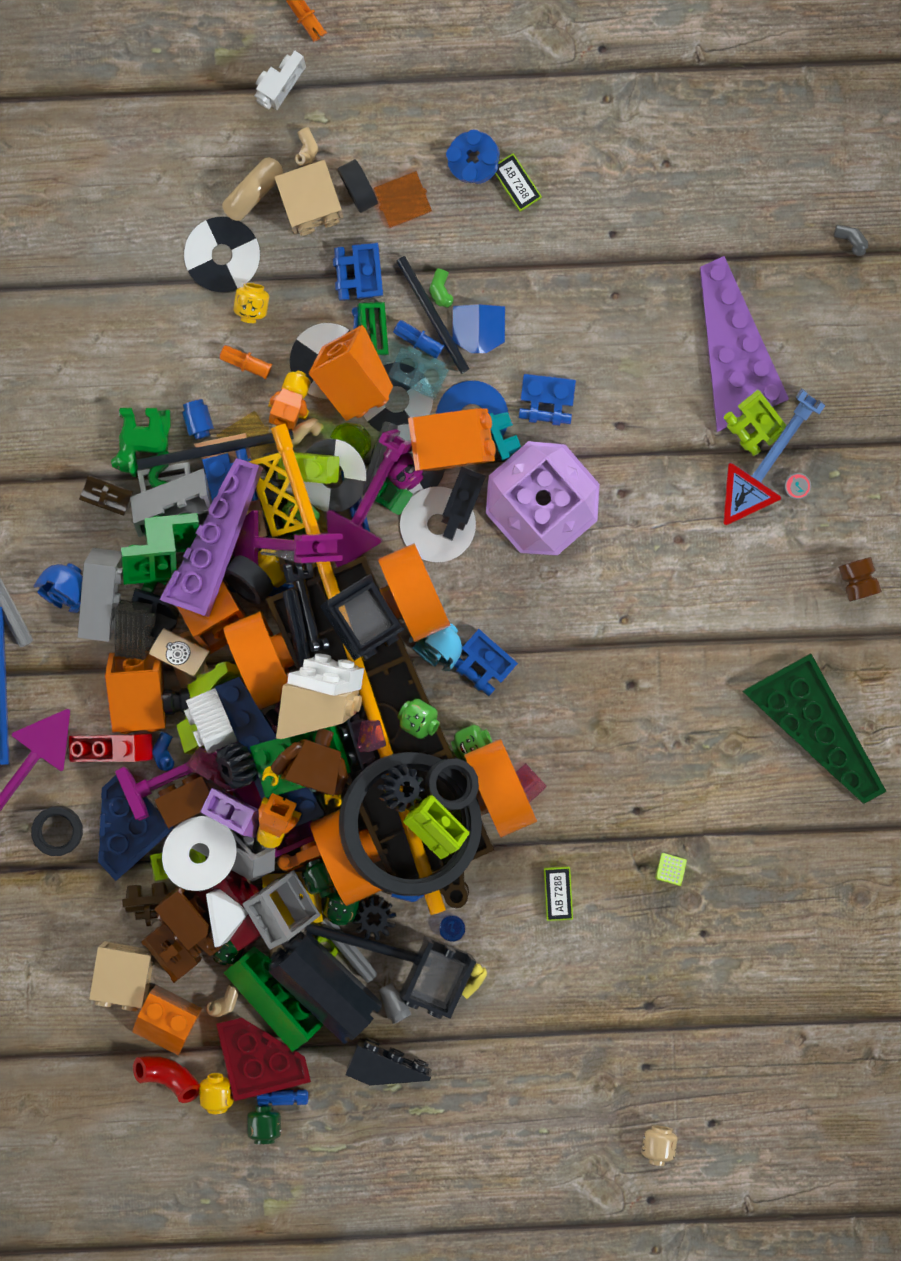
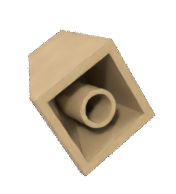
(310, 710)

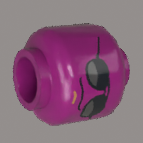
(404, 474)

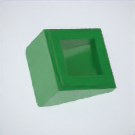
(393, 497)

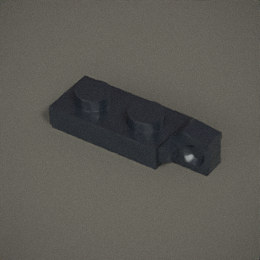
(461, 501)

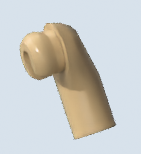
(309, 149)
(311, 425)
(223, 1005)

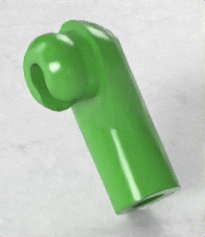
(438, 289)

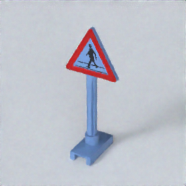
(747, 492)

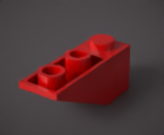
(110, 748)

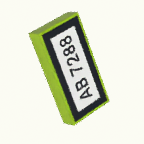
(517, 183)
(558, 893)

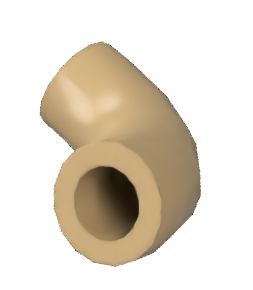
(252, 189)

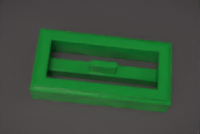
(382, 324)

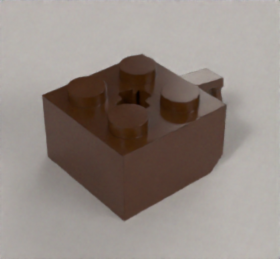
(185, 801)
(187, 919)
(170, 954)

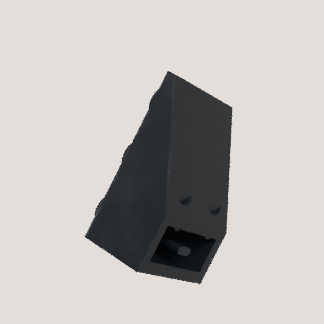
(380, 1067)

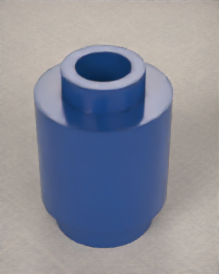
(197, 419)

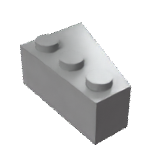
(181, 495)
(100, 594)
(251, 857)

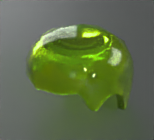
(354, 435)

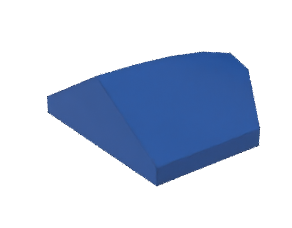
(478, 327)

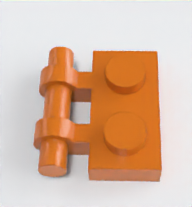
(308, 853)

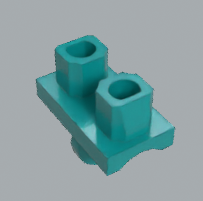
(509, 445)

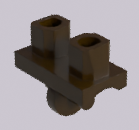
(106, 495)
(136, 902)

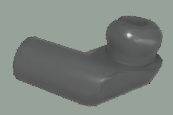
(855, 237)

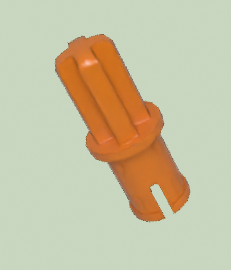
(307, 18)
(245, 361)

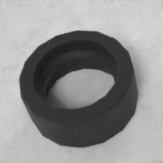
(357, 185)
(248, 580)
(469, 774)
(77, 831)

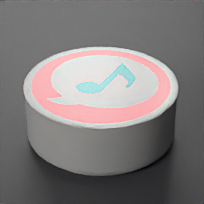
(797, 486)

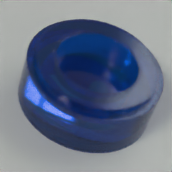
(452, 928)

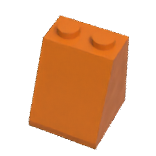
(352, 374)
(451, 439)
(209, 630)
(135, 694)
(166, 1019)

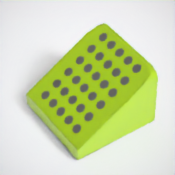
(671, 869)

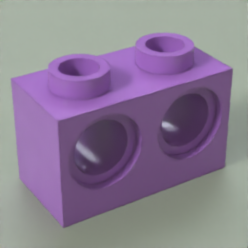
(232, 812)

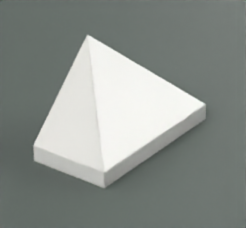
(224, 916)

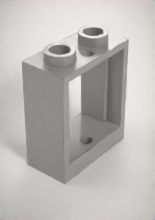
(267, 916)

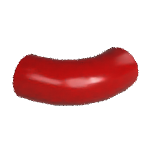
(168, 1073)

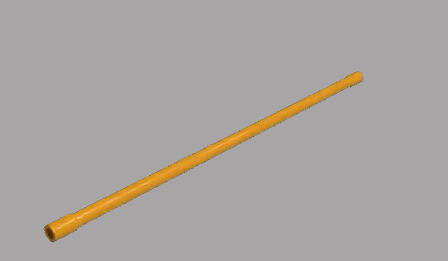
(285, 448)

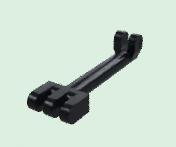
(300, 576)

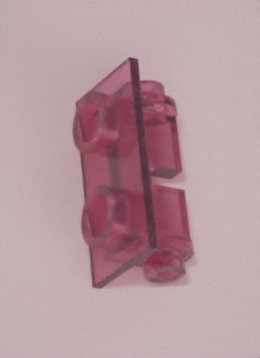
(206, 766)

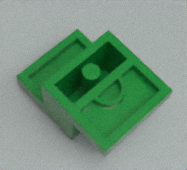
(158, 557)
(267, 752)

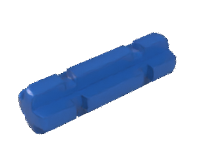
(283, 1097)

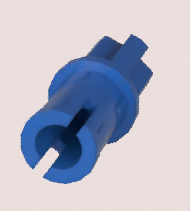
(418, 339)

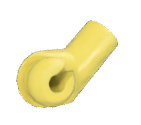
(475, 981)

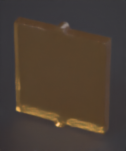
(403, 199)

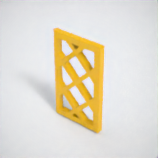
(270, 510)

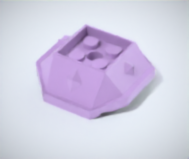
(514, 504)

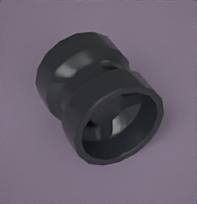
(175, 701)

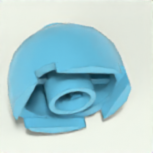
(441, 648)

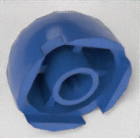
(61, 585)

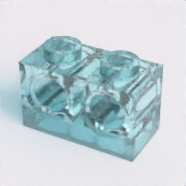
(415, 379)

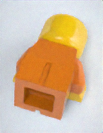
(289, 402)
(275, 820)

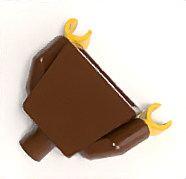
(312, 766)

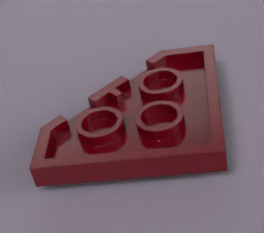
(258, 1060)

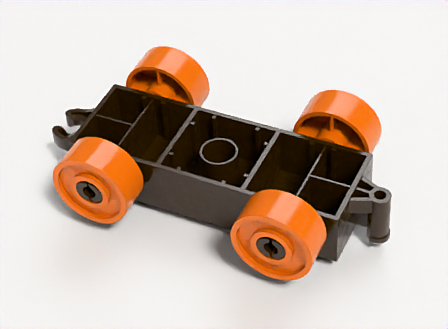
(394, 681)

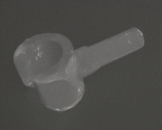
(288, 555)

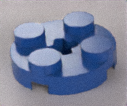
(459, 152)

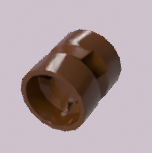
(860, 579)

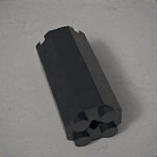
(324, 986)

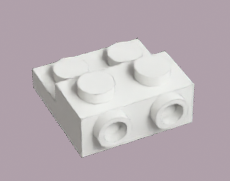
(276, 85)
(327, 675)

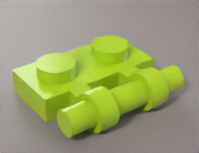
(761, 416)

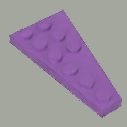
(735, 347)

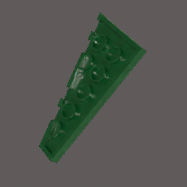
(810, 714)

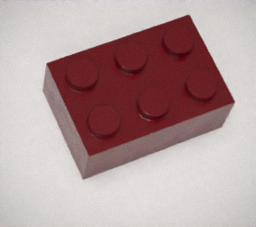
(240, 891)

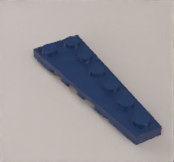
(254, 728)

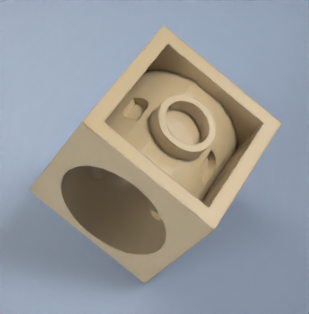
(309, 198)
(121, 976)

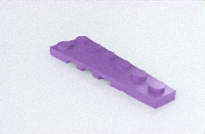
(206, 561)

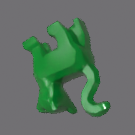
(143, 439)

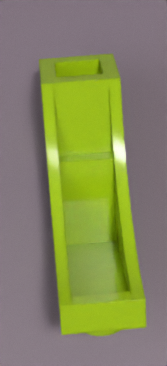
(205, 682)

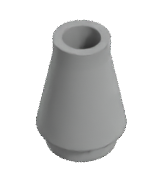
(394, 1004)

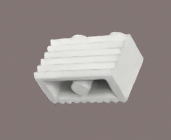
(211, 721)

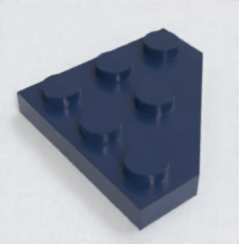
(121, 835)

